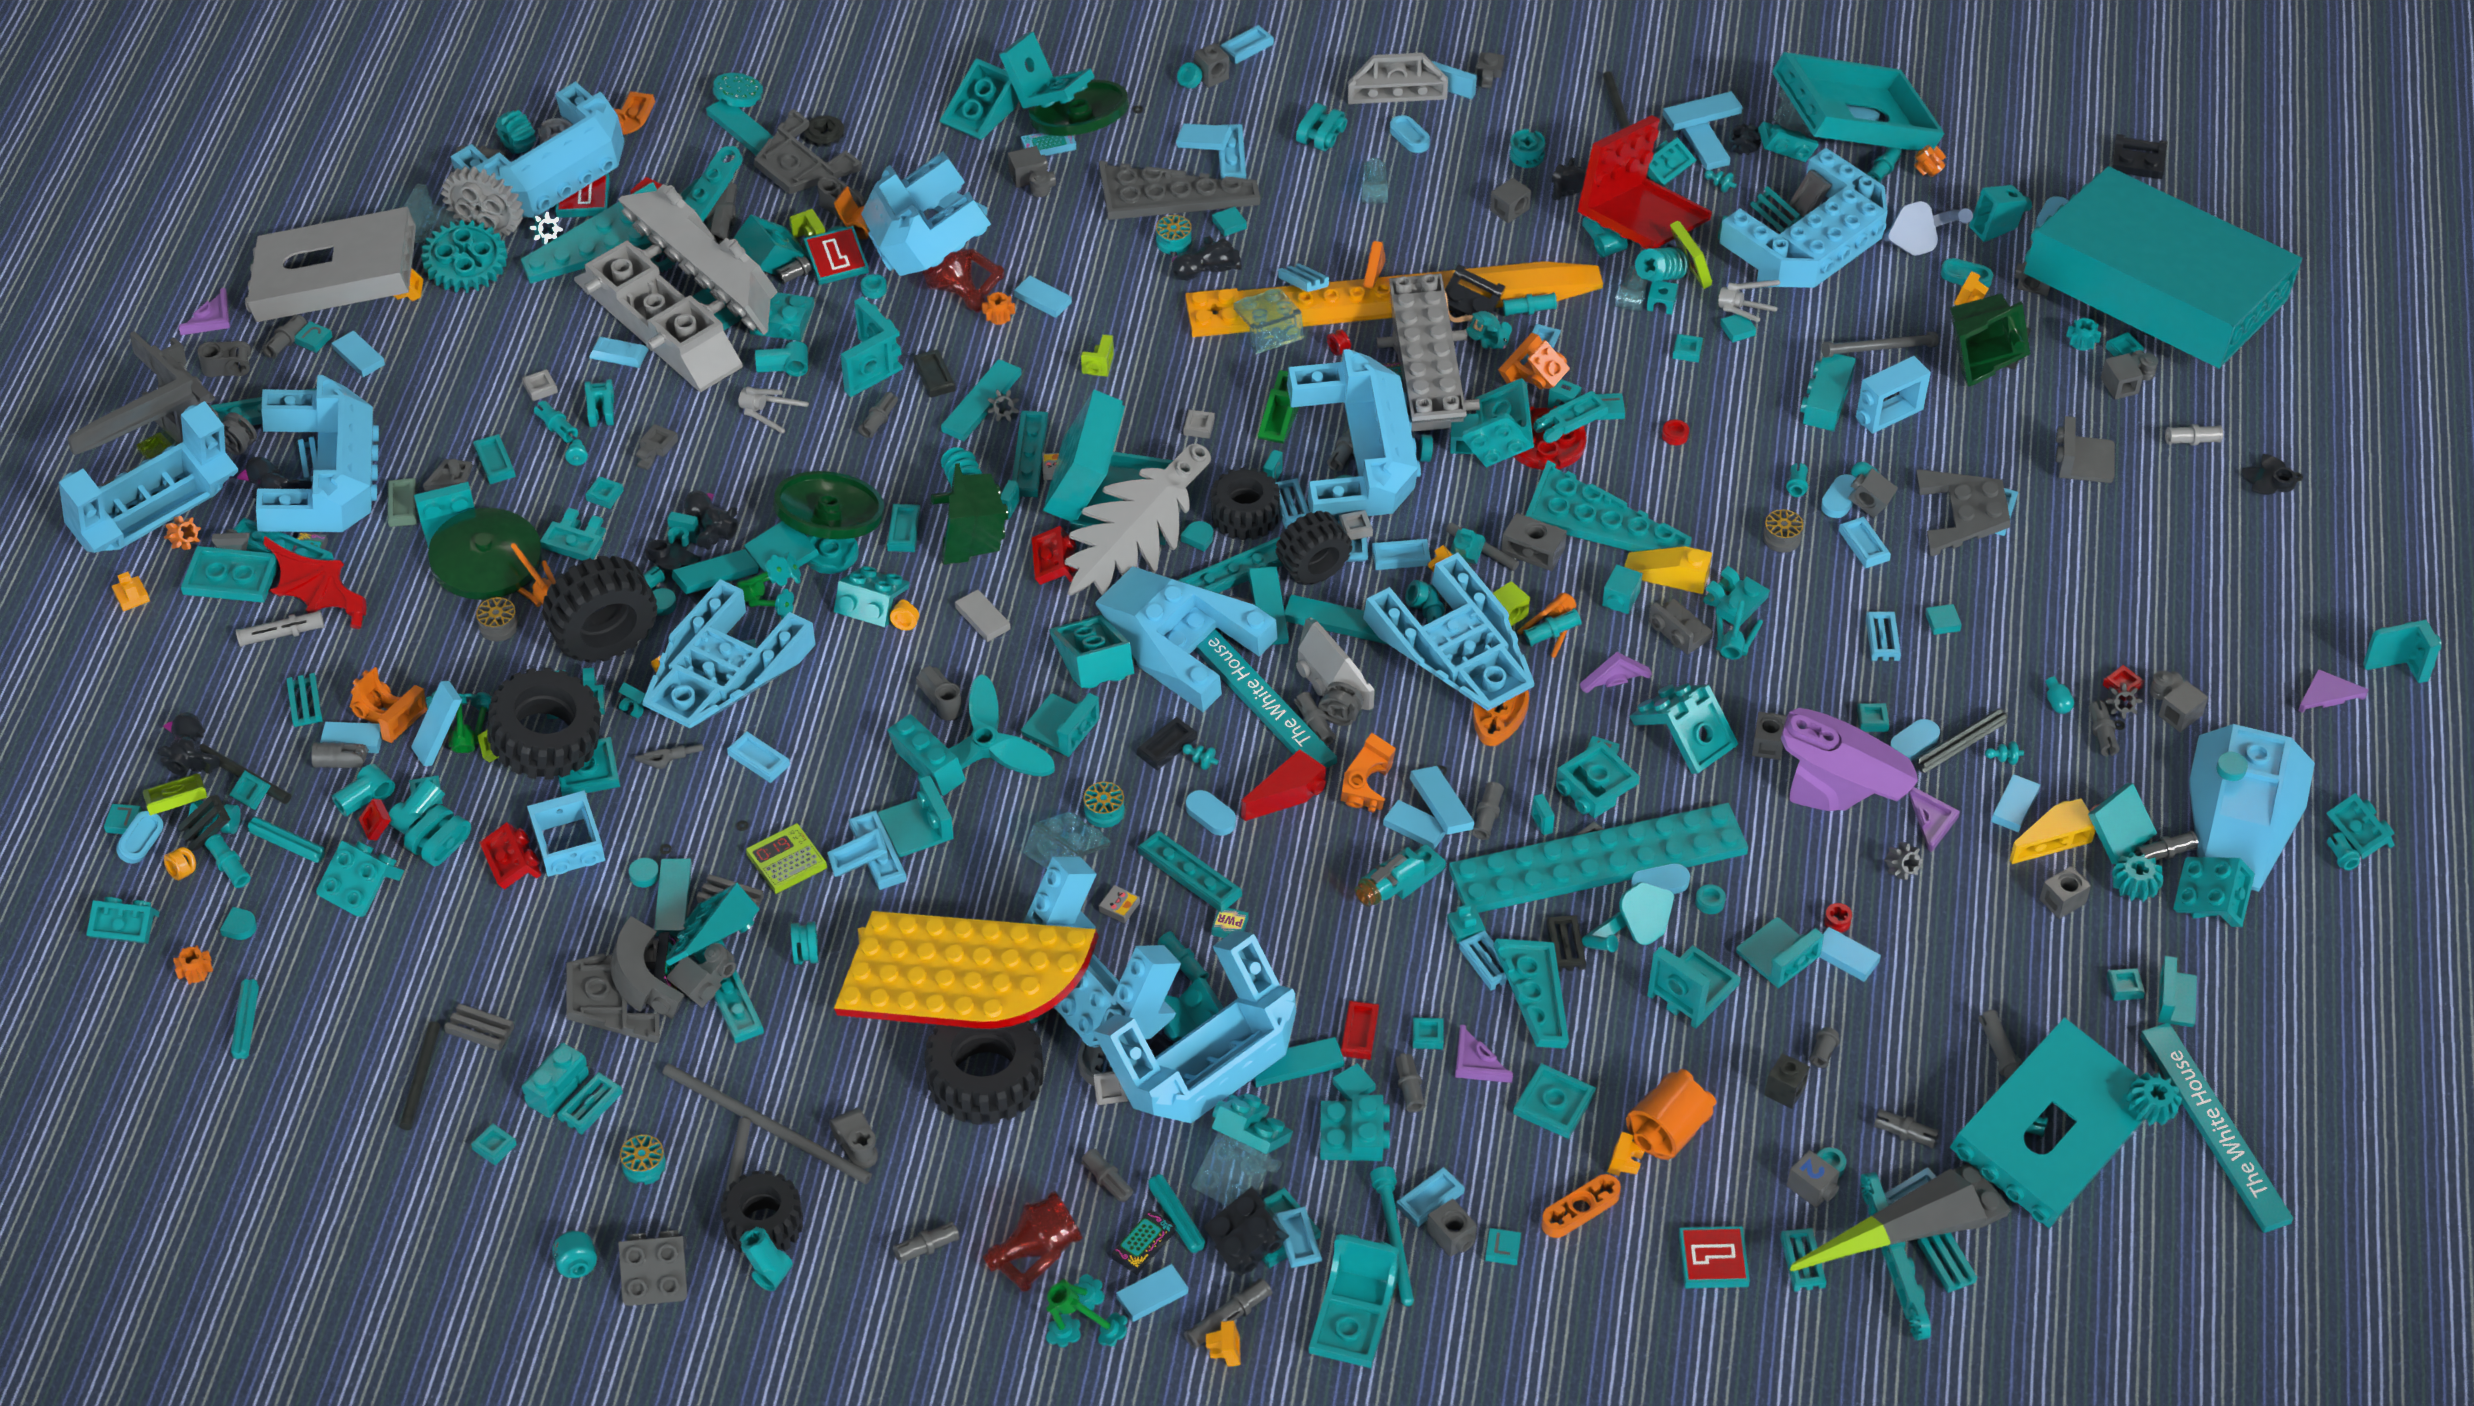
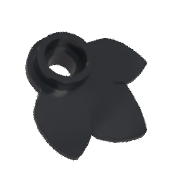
(2270, 477)
(669, 555)

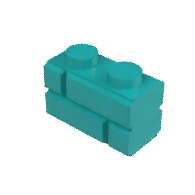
(555, 1080)

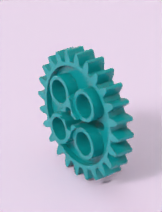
(464, 256)

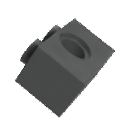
(1534, 541)

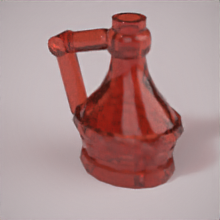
(955, 276)
(1042, 1231)

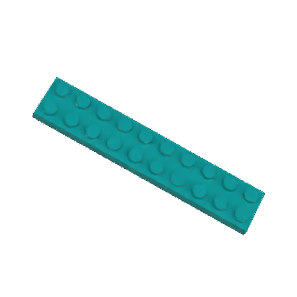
(1597, 858)

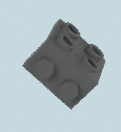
(2083, 456)
(653, 1268)

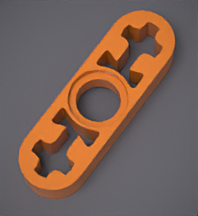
(1576, 1218)

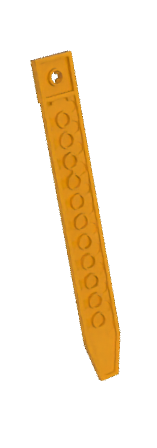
(1353, 302)

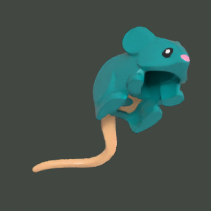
(1486, 328)

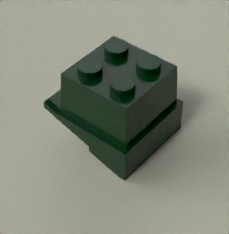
(1988, 336)
(974, 517)

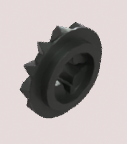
(819, 125)

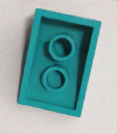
(981, 101)
(1093, 651)

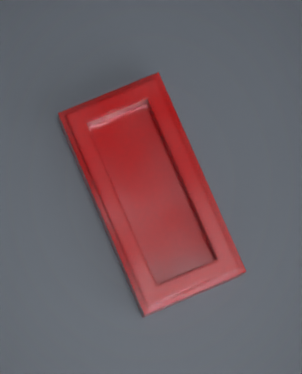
(1359, 1030)

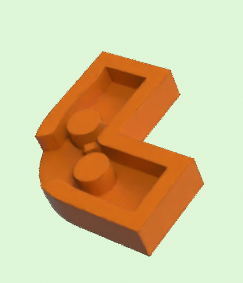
(635, 111)

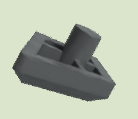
(448, 474)
(231, 540)

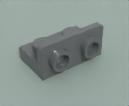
(1679, 626)

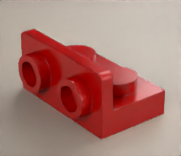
(1049, 554)
(510, 855)

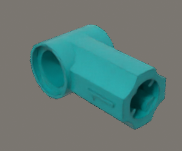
(1605, 240)
(791, 359)
(370, 784)
(416, 806)
(768, 1262)

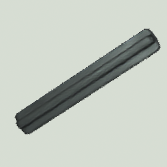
(1961, 740)

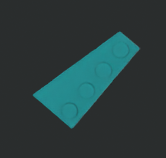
(1537, 988)

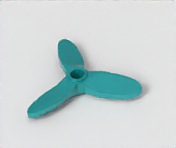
(1003, 748)

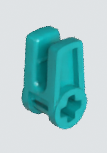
(600, 395)

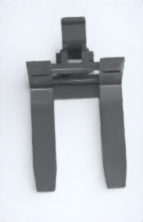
(164, 405)

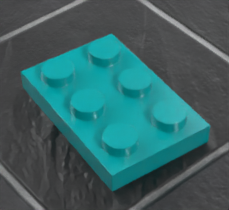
(230, 574)

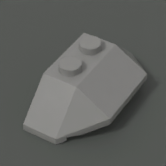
(1397, 80)
(1325, 662)

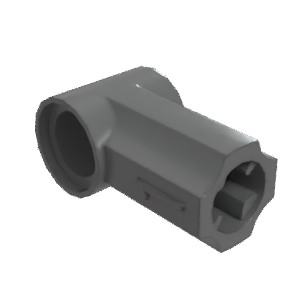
(941, 692)

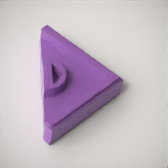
(209, 316)
(1615, 672)
(2329, 691)
(1933, 817)
(1477, 1061)

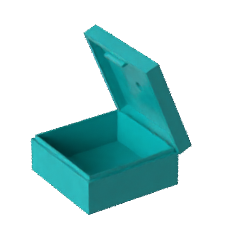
(1089, 464)

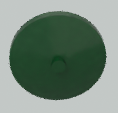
(1089, 111)
(828, 505)
(475, 555)

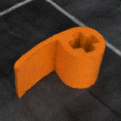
(851, 214)

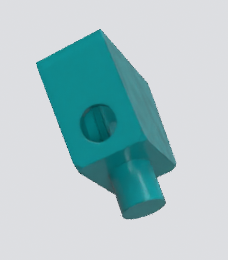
(1998, 211)

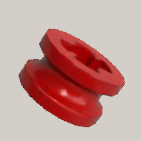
(1338, 342)
(1843, 912)

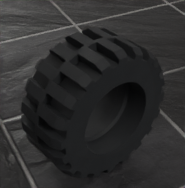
(588, 587)
(543, 694)
(984, 1096)

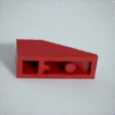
(1286, 787)

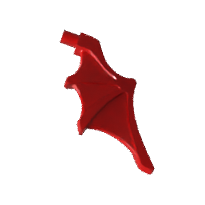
(316, 583)

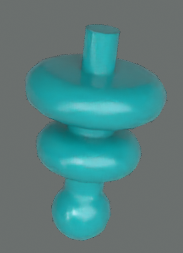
(1726, 182)
(576, 453)
(2010, 752)
(1199, 754)

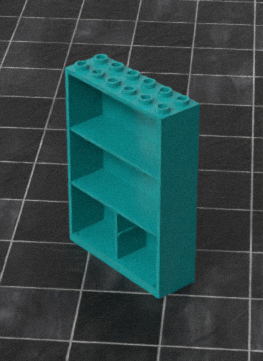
(2162, 266)

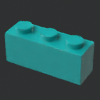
(1828, 391)
(926, 754)

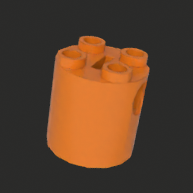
(1670, 1115)

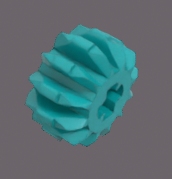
(515, 132)
(2137, 877)
(2154, 1098)

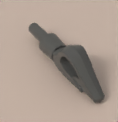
(661, 758)

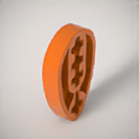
(1506, 721)

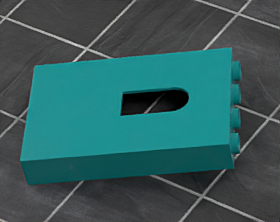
(1824, 87)
(2082, 1083)

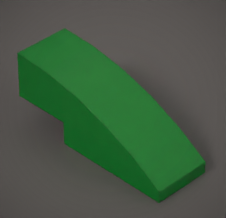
(1278, 413)

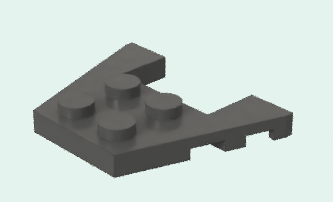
(793, 164)
(1976, 506)
(597, 1003)

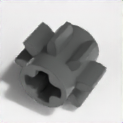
(1006, 412)
(2115, 702)
(1903, 860)

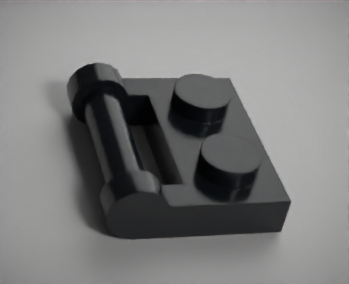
(2136, 162)
(1466, 301)

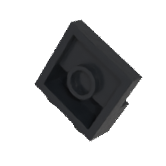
(1246, 1232)

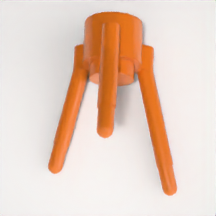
(541, 585)
(1560, 605)

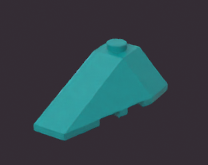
(713, 921)

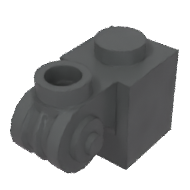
(1031, 168)
(2125, 373)
(2181, 700)
(703, 980)

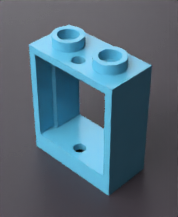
(1909, 378)
(573, 808)

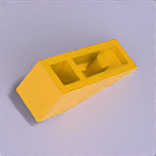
(1673, 567)
(2058, 830)

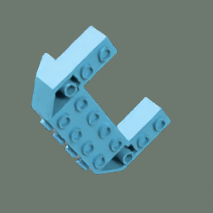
(564, 161)
(902, 230)
(1820, 240)
(1377, 430)
(345, 459)
(154, 491)
(1099, 993)
(1215, 1055)

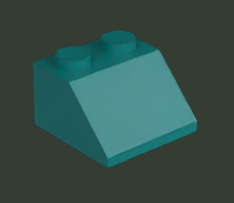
(769, 244)

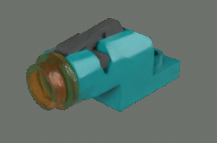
(1399, 875)

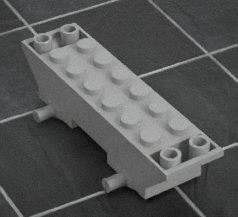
(687, 240)
(660, 316)
(1427, 352)

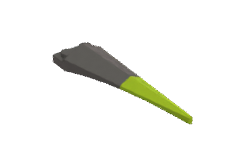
(1945, 1204)

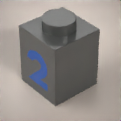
(1813, 1179)

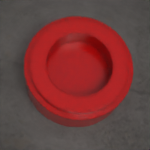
(1675, 432)

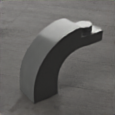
(633, 977)

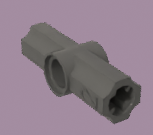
(723, 214)

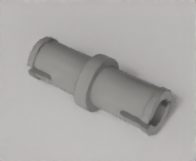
(2194, 434)

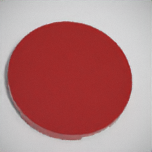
(1561, 452)

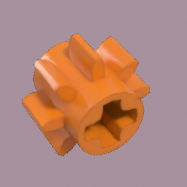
(1929, 160)
(998, 308)
(175, 534)
(193, 964)

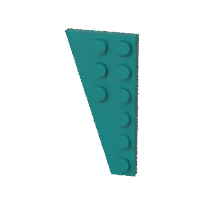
(584, 243)
(1597, 515)

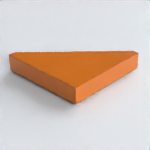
(1375, 264)

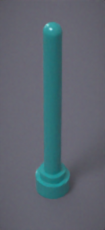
(1384, 1181)

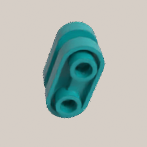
(1321, 127)
(437, 835)

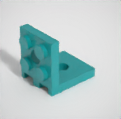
(1037, 84)
(877, 347)
(1685, 712)
(1690, 983)

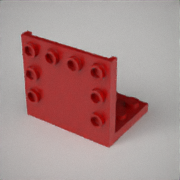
(1622, 196)

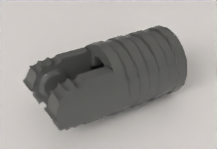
(338, 755)

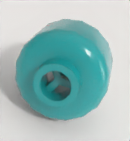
(574, 1254)

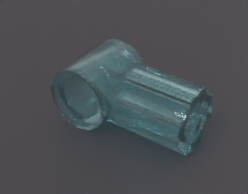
(1374, 183)
(1632, 291)

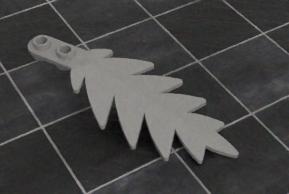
(1136, 521)

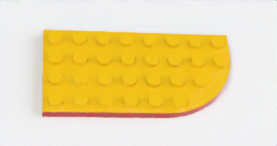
(962, 970)

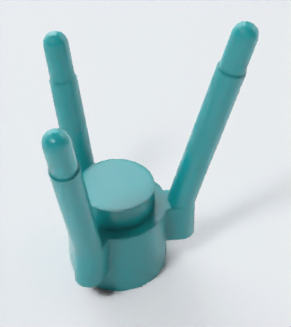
(1733, 643)

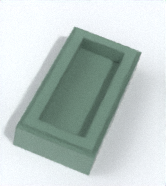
(401, 502)

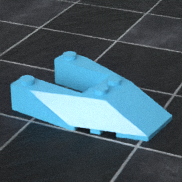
(1169, 620)
(1465, 648)
(711, 670)

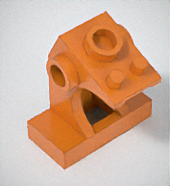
(1543, 365)
(372, 695)
(1374, 757)

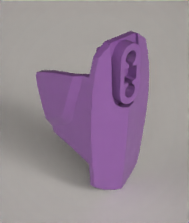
(1841, 763)

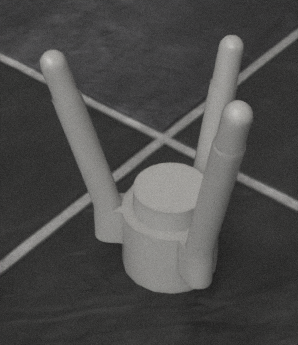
(1731, 298)
(755, 399)

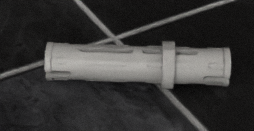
(310, 621)

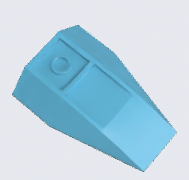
(2253, 814)

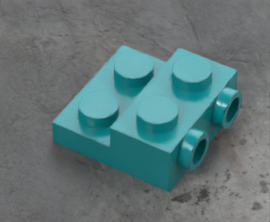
(788, 316)
(1595, 779)
(1246, 1122)
(1354, 1129)

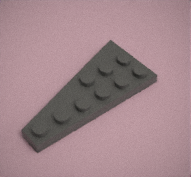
(1168, 191)

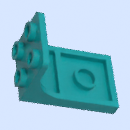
(1502, 425)
(1356, 1300)

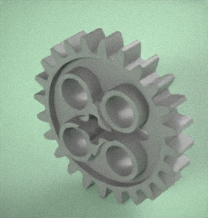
(482, 199)

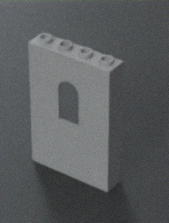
(367, 263)

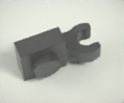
(1490, 66)
(655, 442)

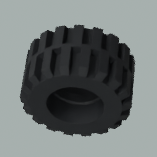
(1245, 503)
(1313, 547)
(757, 1193)

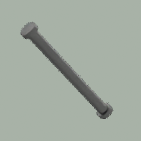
(1930, 339)

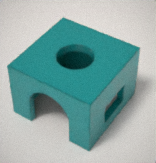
(1662, 292)
(1559, 395)

